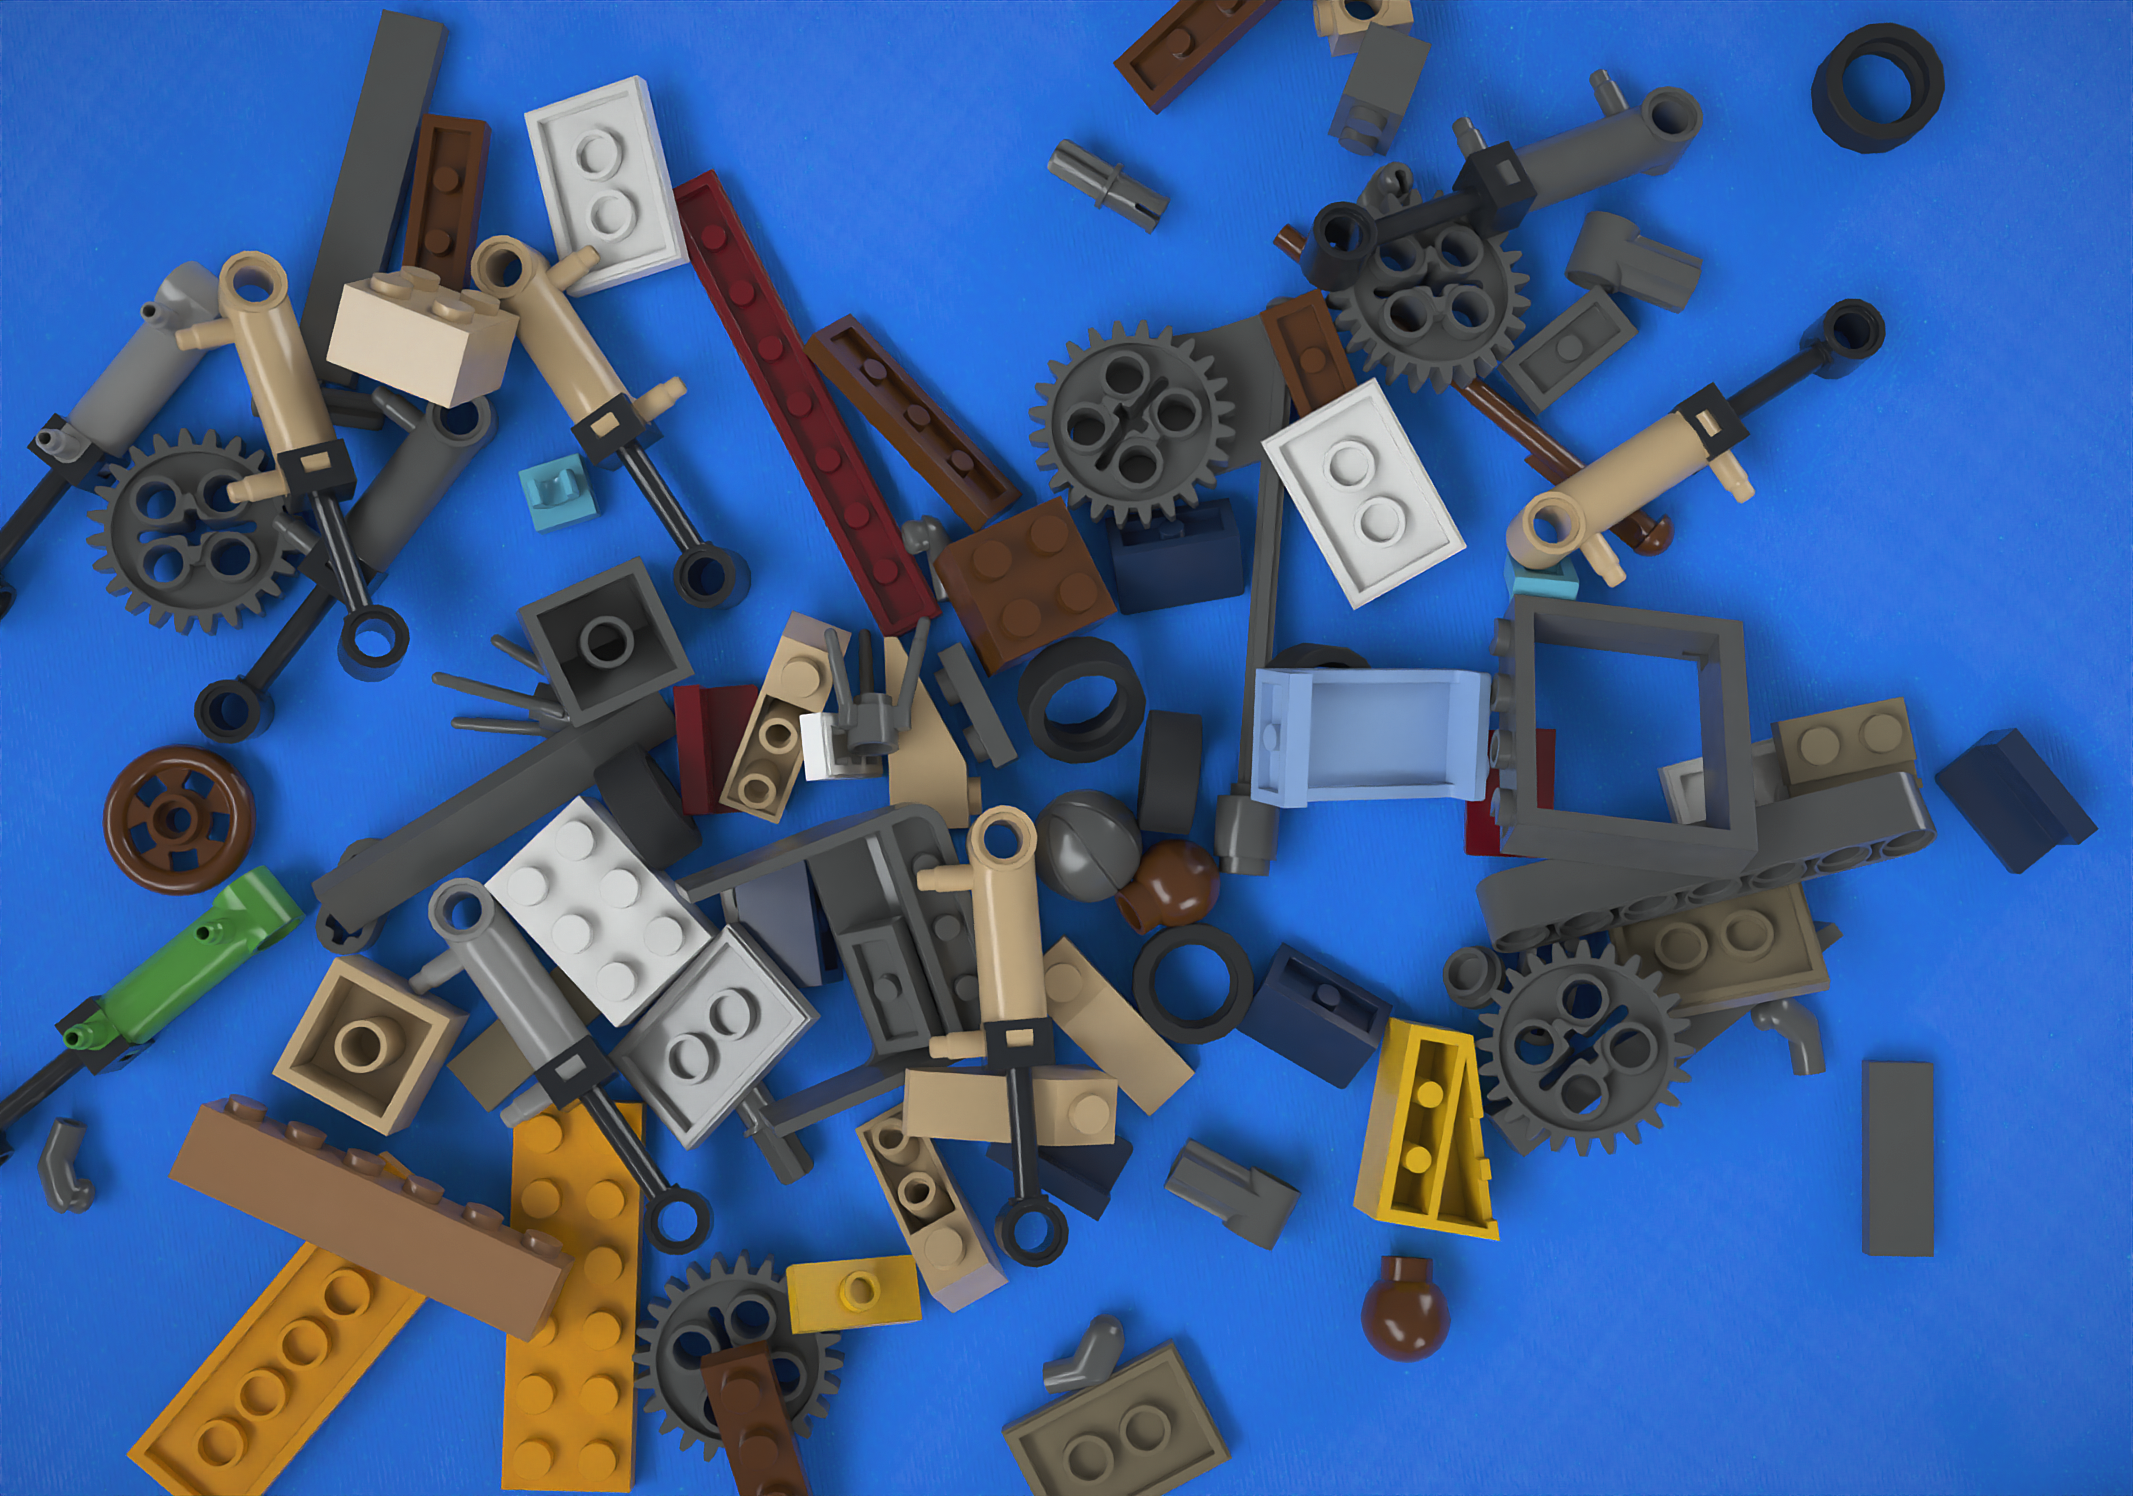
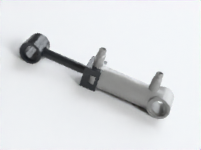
(115, 406)
(554, 1041)

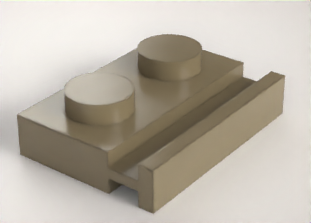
(1844, 746)

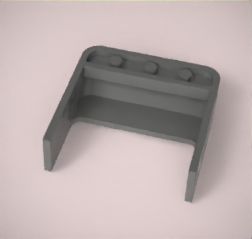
(862, 875)

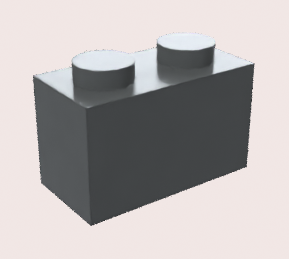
(1378, 90)

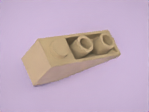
(772, 742)
(931, 1212)

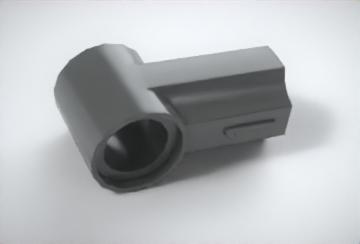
(1624, 261)
(1247, 1200)

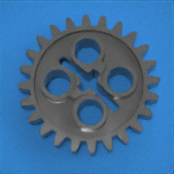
(1439, 343)
(1084, 393)
(201, 588)
(1627, 1093)
(677, 1373)

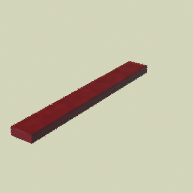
(802, 408)

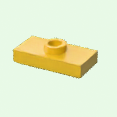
(853, 1294)

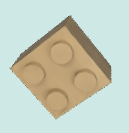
(423, 336)
(370, 1044)

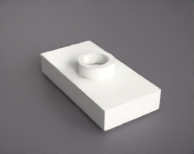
(827, 751)

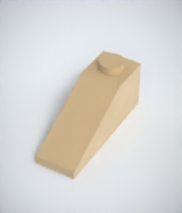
(928, 759)
(1110, 1028)
(969, 1103)

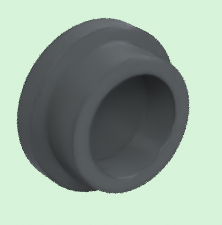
(1472, 974)

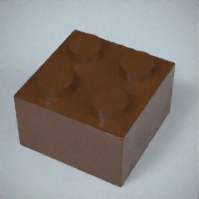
(1024, 585)

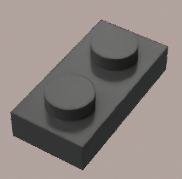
(1567, 350)
(961, 684)
(890, 984)

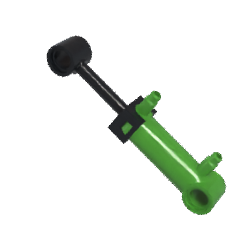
(120, 1024)

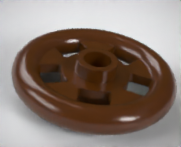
(127, 810)

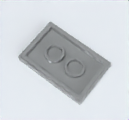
(713, 1035)

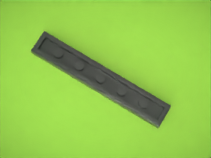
(373, 175)
(486, 813)

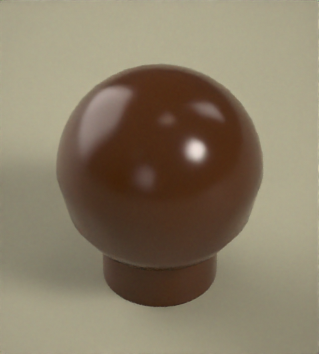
(1171, 887)
(1405, 1311)

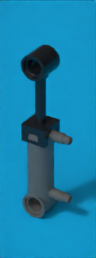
(1507, 183)
(379, 530)

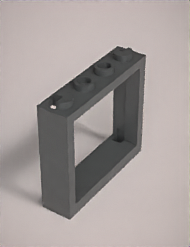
(1718, 647)

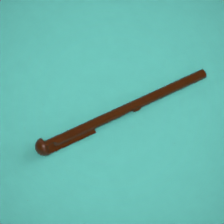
(1547, 455)

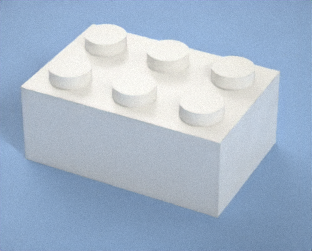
(602, 911)

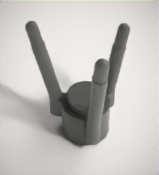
(542, 705)
(870, 718)

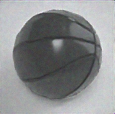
(1087, 845)

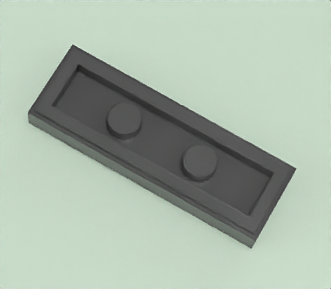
(1897, 1158)

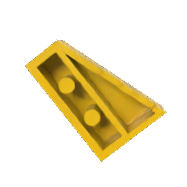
(1425, 1134)

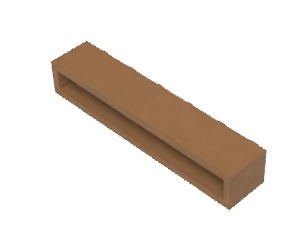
(373, 1216)

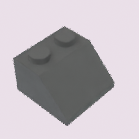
(604, 642)

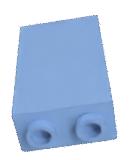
(1369, 734)

